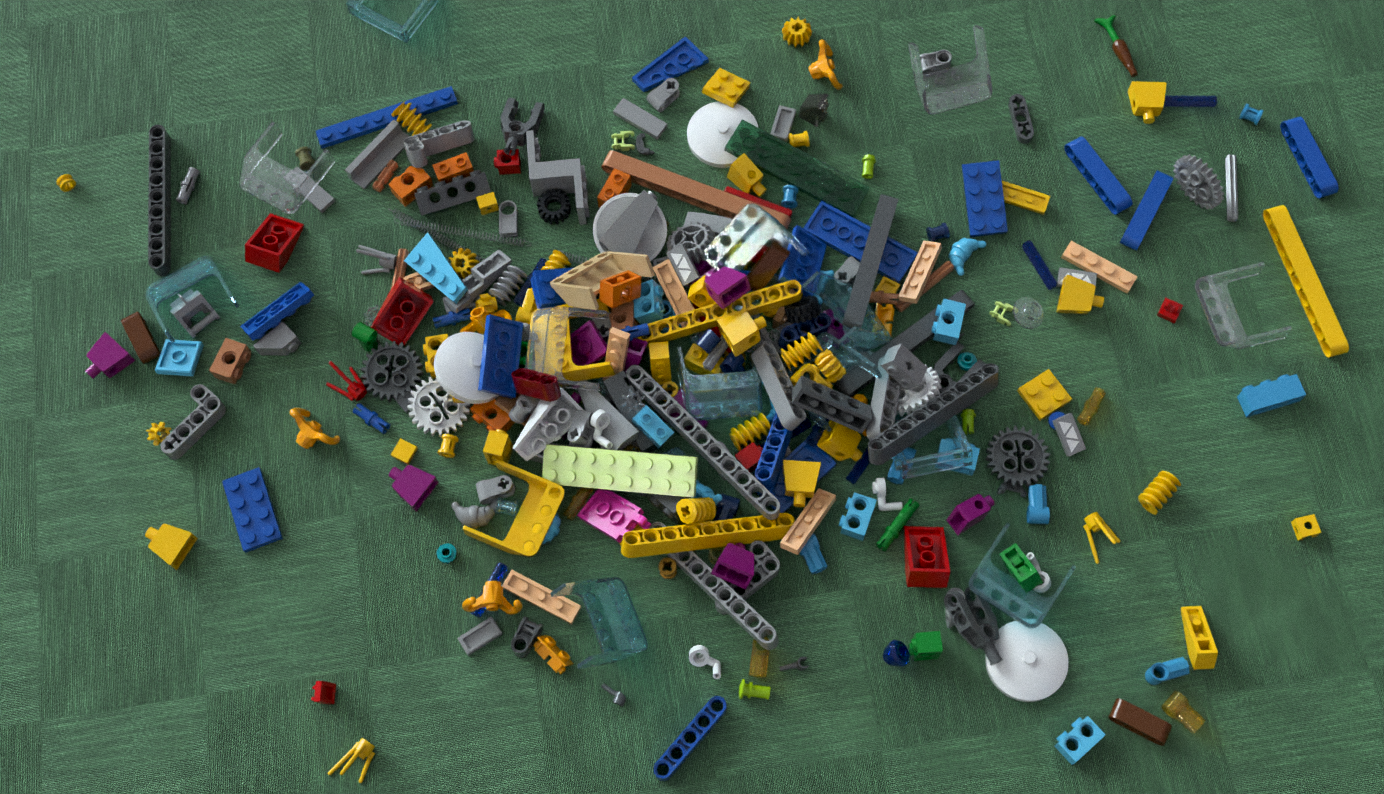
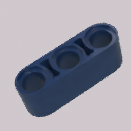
(794, 330)

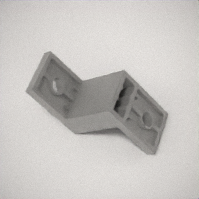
(559, 175)

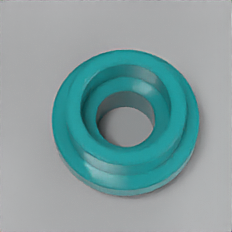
(964, 365)
(449, 558)

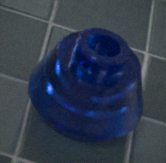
(896, 654)

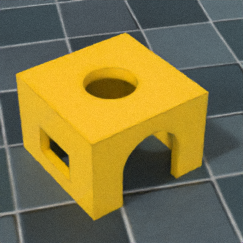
(487, 201)
(1302, 531)

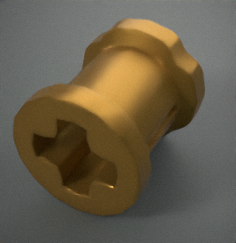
(667, 562)

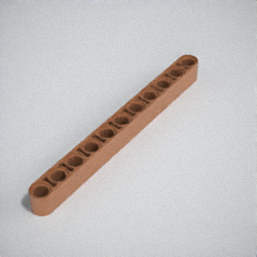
(682, 187)

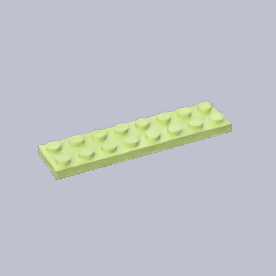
(620, 470)

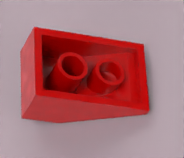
(273, 242)
(402, 311)
(926, 557)

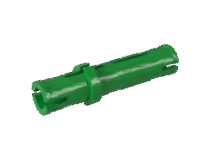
(896, 526)

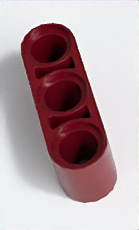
(536, 384)

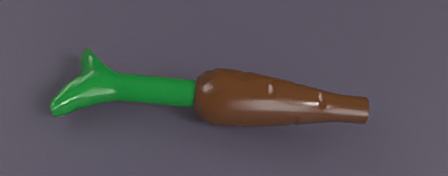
(1119, 46)

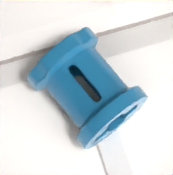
(1251, 114)
(789, 198)

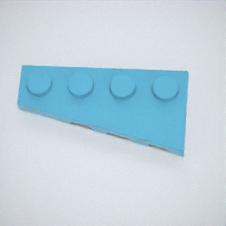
(434, 267)

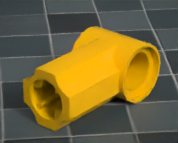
(528, 307)

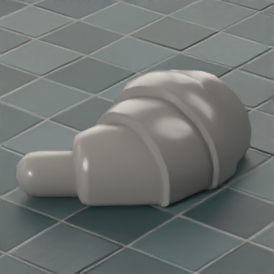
(474, 515)

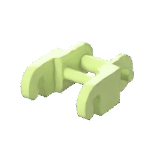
(622, 135)
(1006, 307)

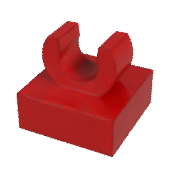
(1169, 310)
(324, 692)

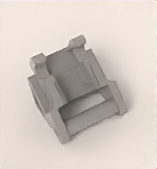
(187, 306)

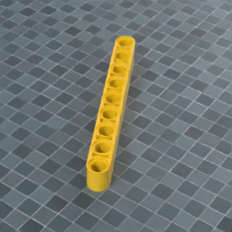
(1305, 281)
(710, 311)
(704, 535)

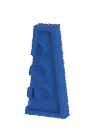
(671, 64)

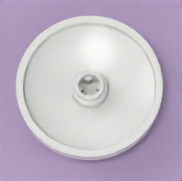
(712, 129)
(654, 234)
(459, 365)
(1031, 663)

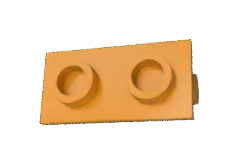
(885, 315)
(547, 647)

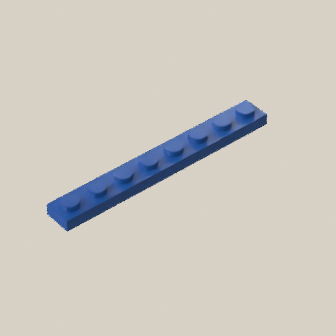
(381, 118)

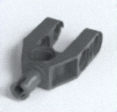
(515, 131)
(949, 358)
(978, 631)

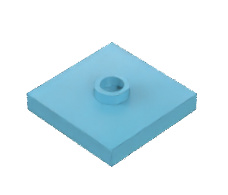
(179, 357)

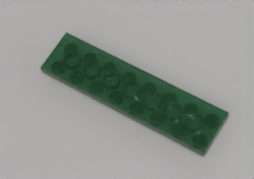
(797, 168)

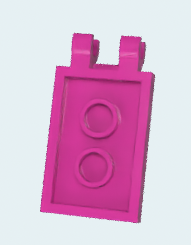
(612, 514)

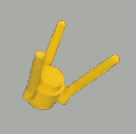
(1096, 523)
(360, 749)

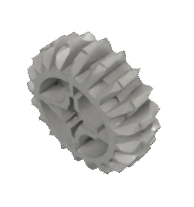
(694, 237)

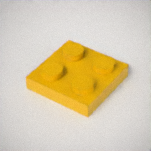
(726, 87)
(1044, 394)

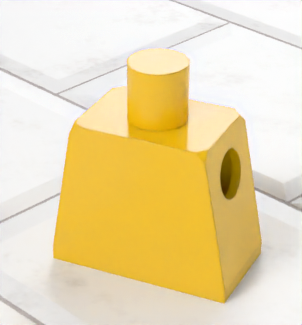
(1147, 99)
(746, 176)
(1077, 296)
(741, 331)
(840, 442)
(800, 480)
(170, 543)

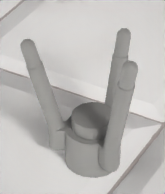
(386, 260)

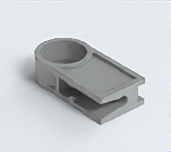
(508, 223)

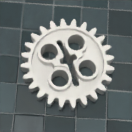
(914, 398)
(423, 415)

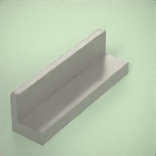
(376, 155)

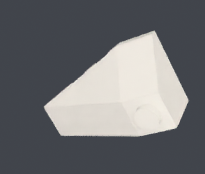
(546, 425)

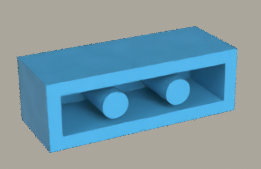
(1271, 395)

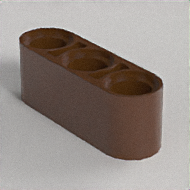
(767, 266)
(140, 337)
(1140, 722)

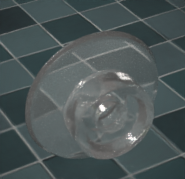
(1023, 315)

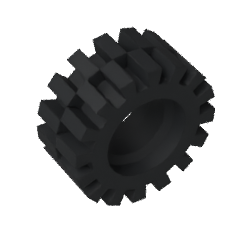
(551, 197)
(803, 310)

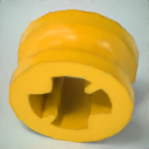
(66, 182)

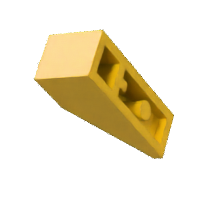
(1198, 638)

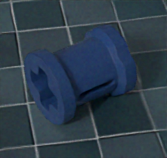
(938, 232)

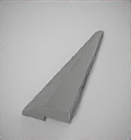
(619, 430)

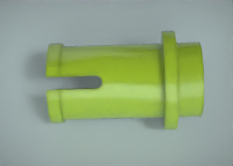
(868, 166)
(968, 420)

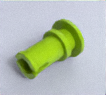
(751, 690)

